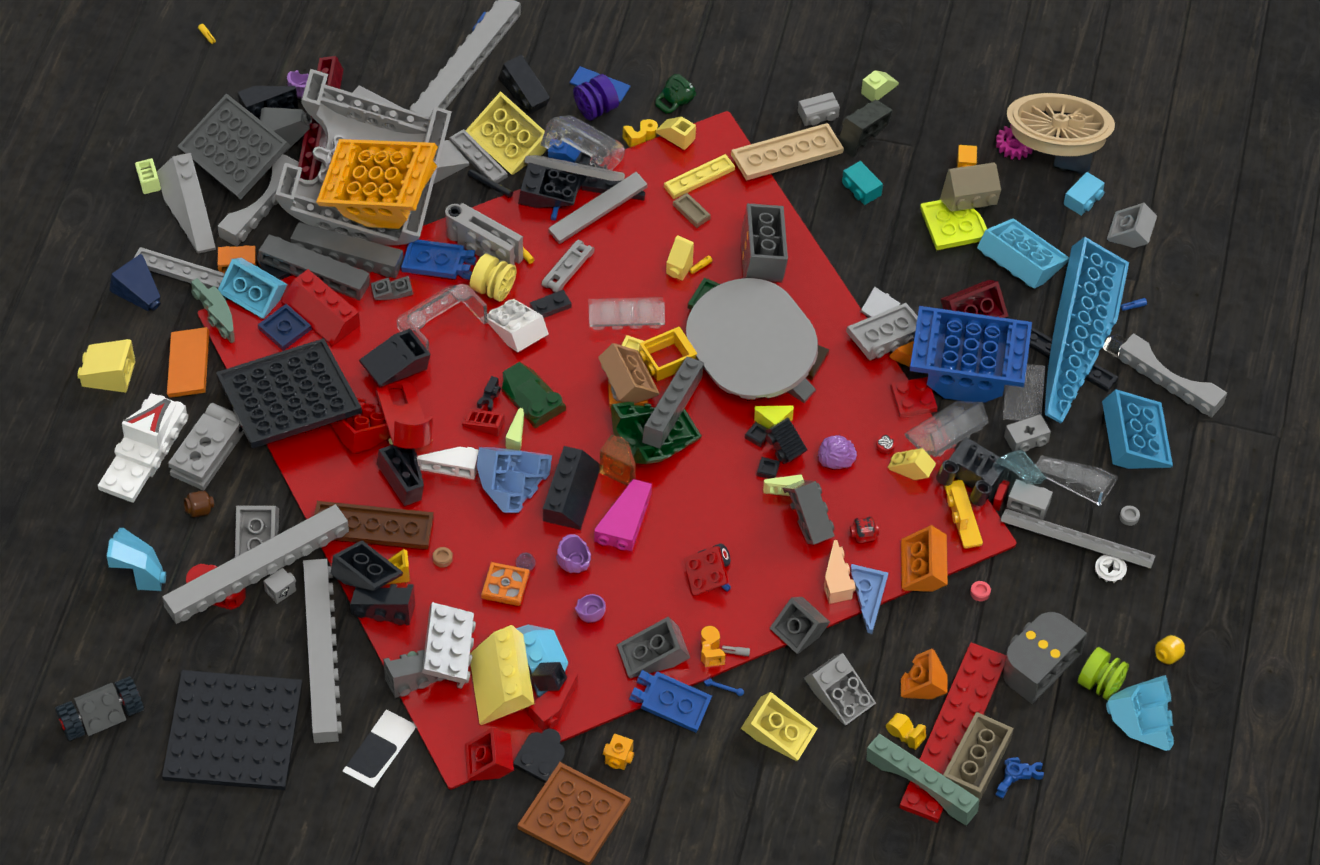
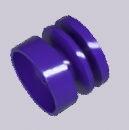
(596, 97)

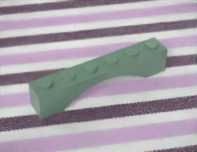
(952, 797)

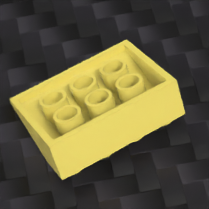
(507, 133)
(501, 675)

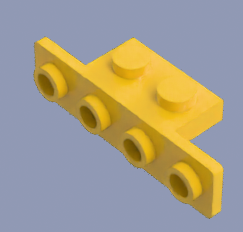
(963, 514)

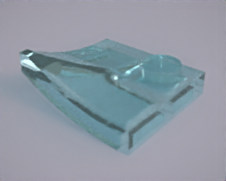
(1022, 466)

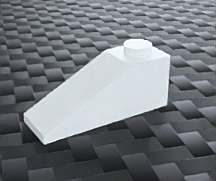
(453, 462)

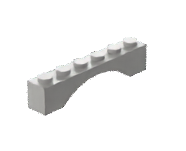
(239, 224)
(1201, 395)

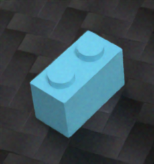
(1084, 193)

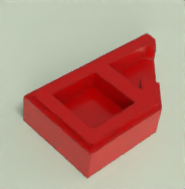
(1000, 494)

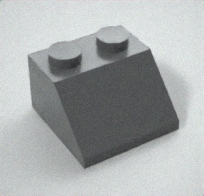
(799, 624)

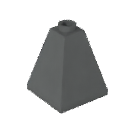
(287, 123)

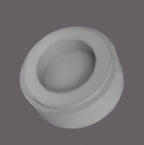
(1129, 515)

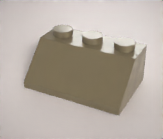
(971, 187)

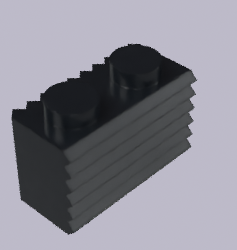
(785, 440)

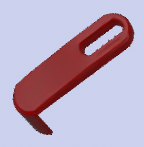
(405, 422)

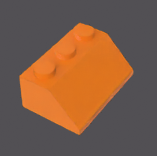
(924, 560)

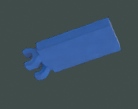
(438, 259)
(671, 700)

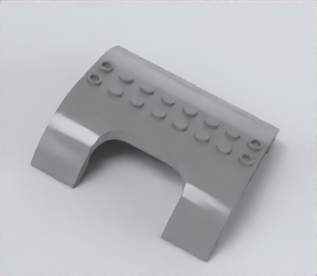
(358, 119)

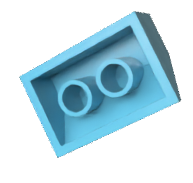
(251, 287)

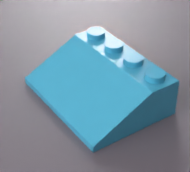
(1022, 252)

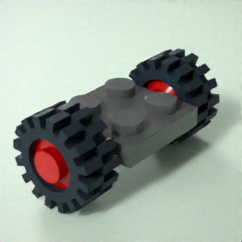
(100, 709)

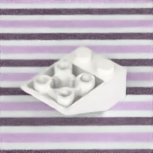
(517, 324)

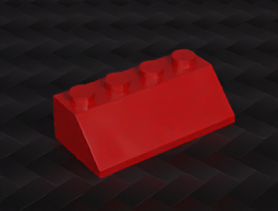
(321, 307)

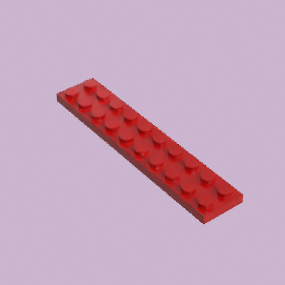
(967, 695)

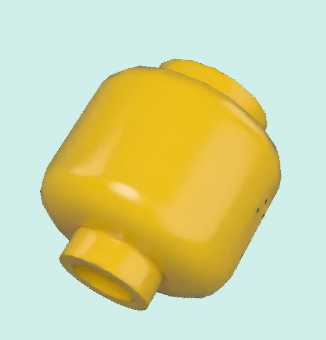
(1169, 649)

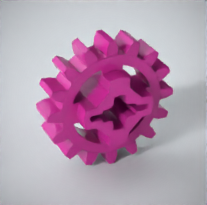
(1011, 145)

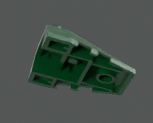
(629, 423)

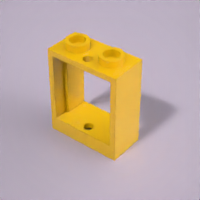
(662, 341)

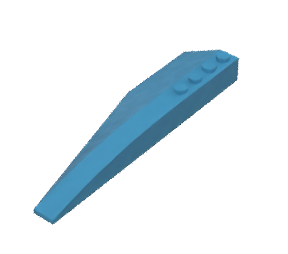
(1083, 321)

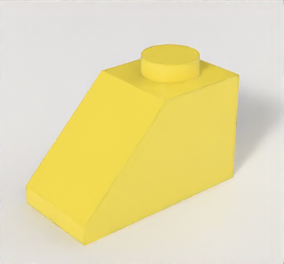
(680, 258)

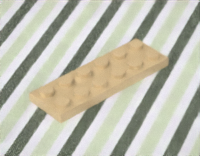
(787, 151)

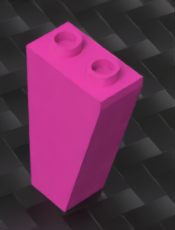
(625, 517)

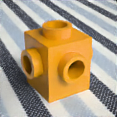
(619, 752)

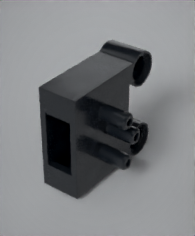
(974, 467)

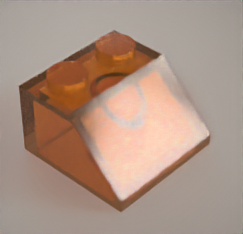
(617, 460)

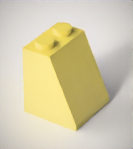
(108, 366)

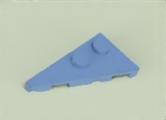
(869, 590)

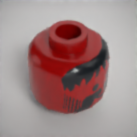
(864, 529)

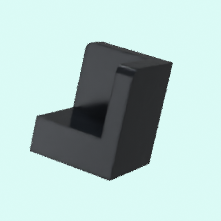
(549, 676)

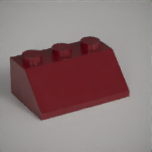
(978, 299)

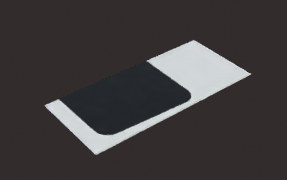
(379, 748)

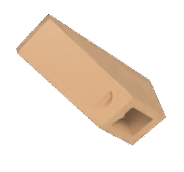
(837, 579)

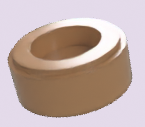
(442, 557)

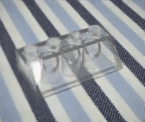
(626, 312)
(948, 427)

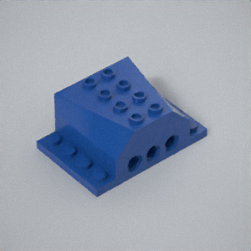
(970, 353)

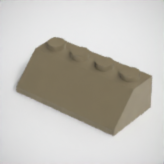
(979, 754)

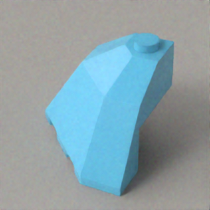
(131, 552)
(1144, 712)

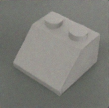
(1132, 226)

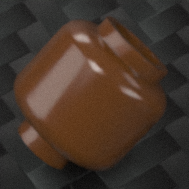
(198, 504)

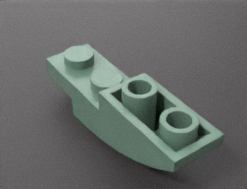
(217, 308)

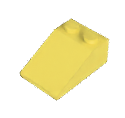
(779, 726)

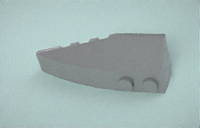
(185, 199)

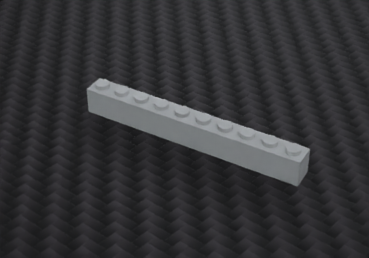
(468, 57)
(255, 564)
(321, 651)

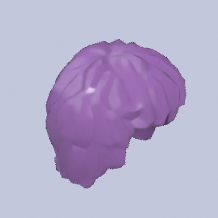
(297, 80)
(837, 452)
(573, 554)

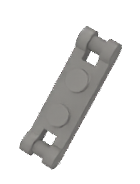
(567, 266)

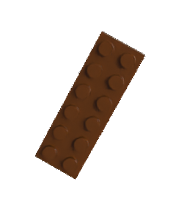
(384, 525)

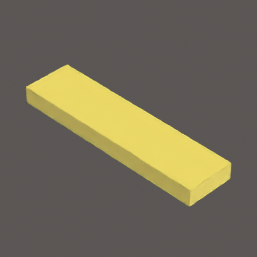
(699, 176)

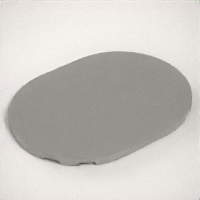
(752, 338)

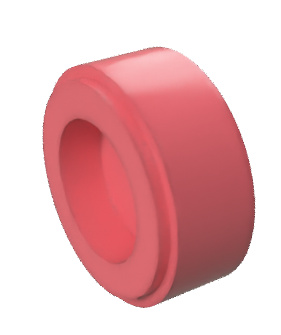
(980, 591)

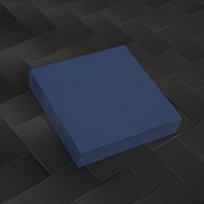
(284, 327)

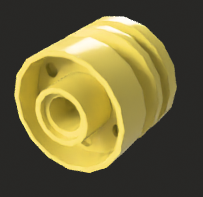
(493, 277)

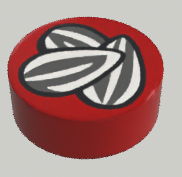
(885, 443)

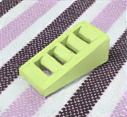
(148, 177)
(514, 435)
(776, 485)

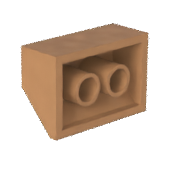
(627, 374)

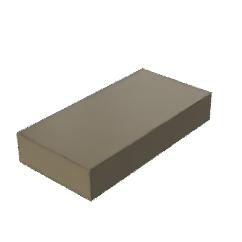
(691, 210)

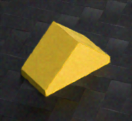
(400, 560)

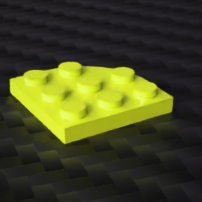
(952, 228)

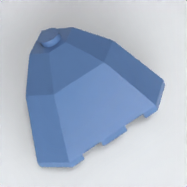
(511, 475)

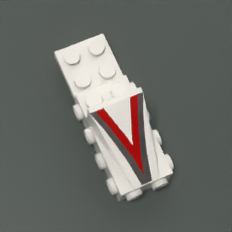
(145, 444)

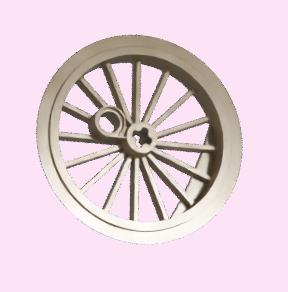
(1080, 131)

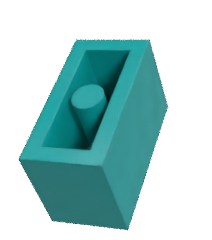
(862, 183)

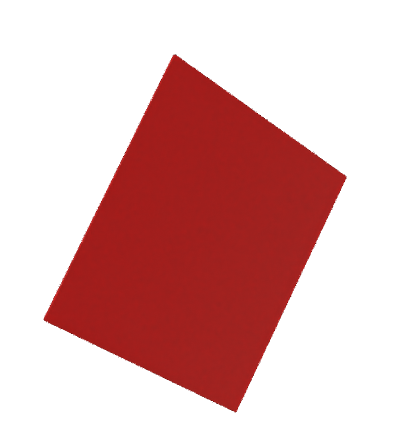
(697, 495)

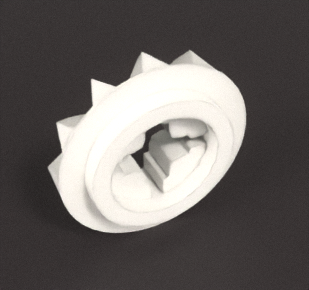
(1105, 562)

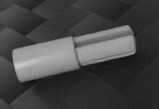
(738, 650)

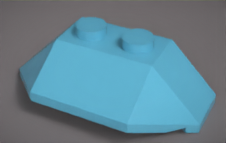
(541, 647)

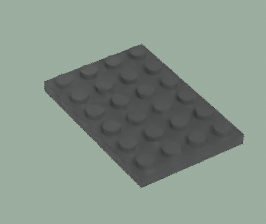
(234, 146)

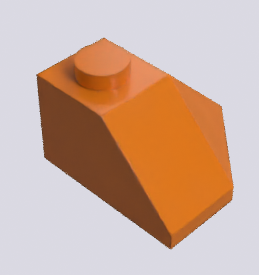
(926, 678)

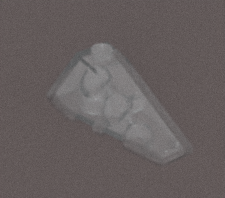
(1079, 478)

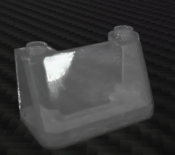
(603, 149)

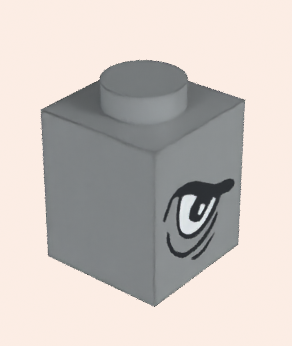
(280, 585)

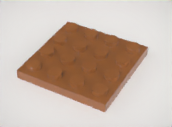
(574, 813)

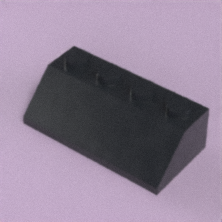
(571, 488)

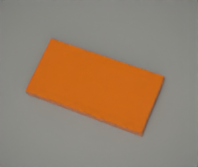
(188, 362)

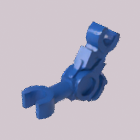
(1016, 771)

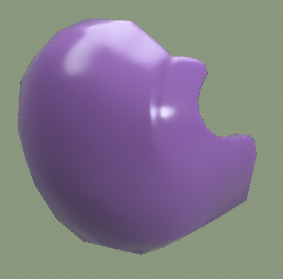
(590, 608)

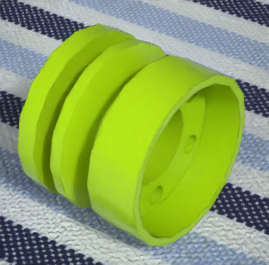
(1101, 672)

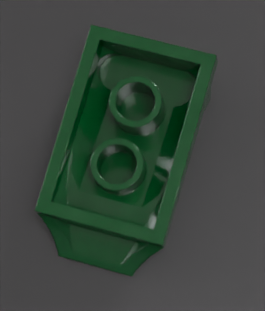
(531, 394)

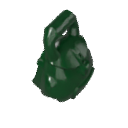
(677, 92)

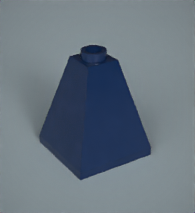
(136, 284)

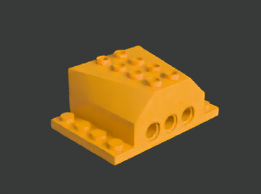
(377, 180)

